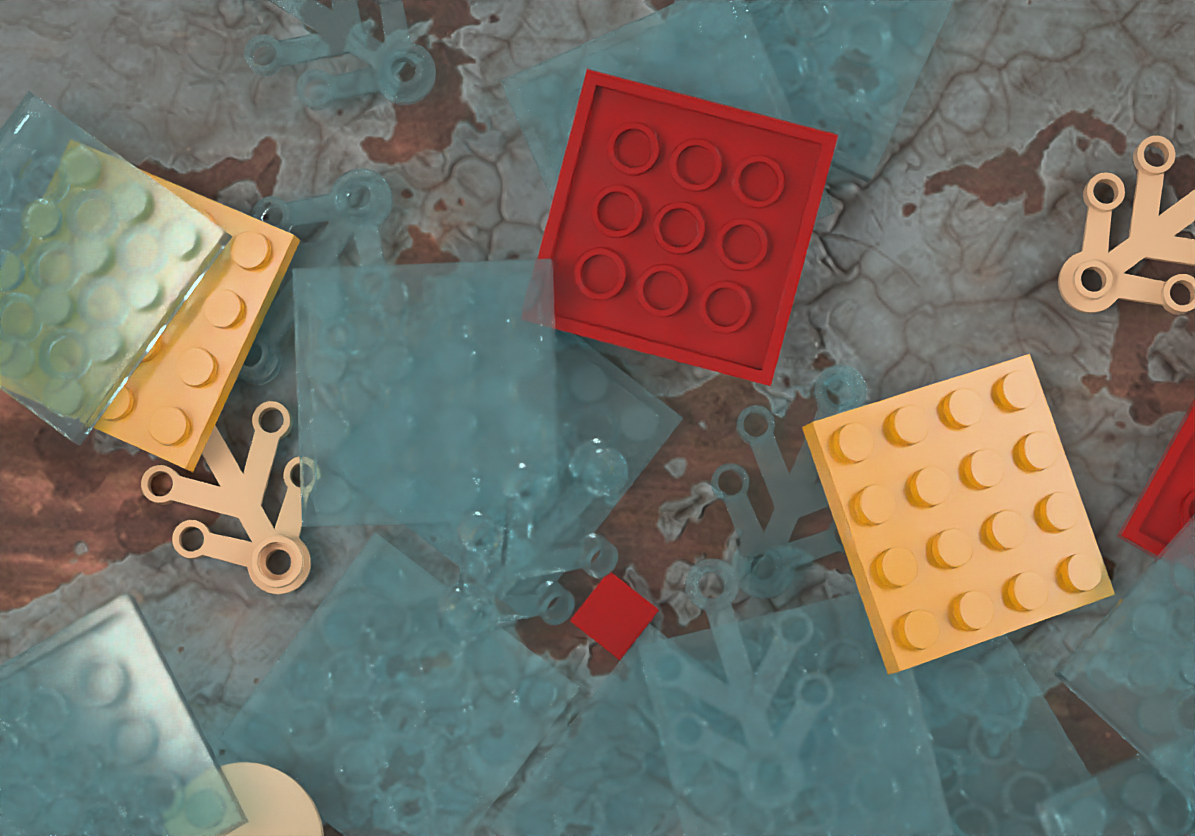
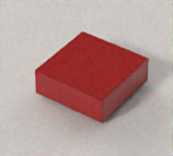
(614, 615)

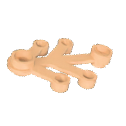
(1148, 238)
(242, 498)

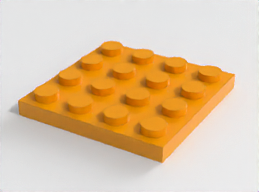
(192, 366)
(957, 512)

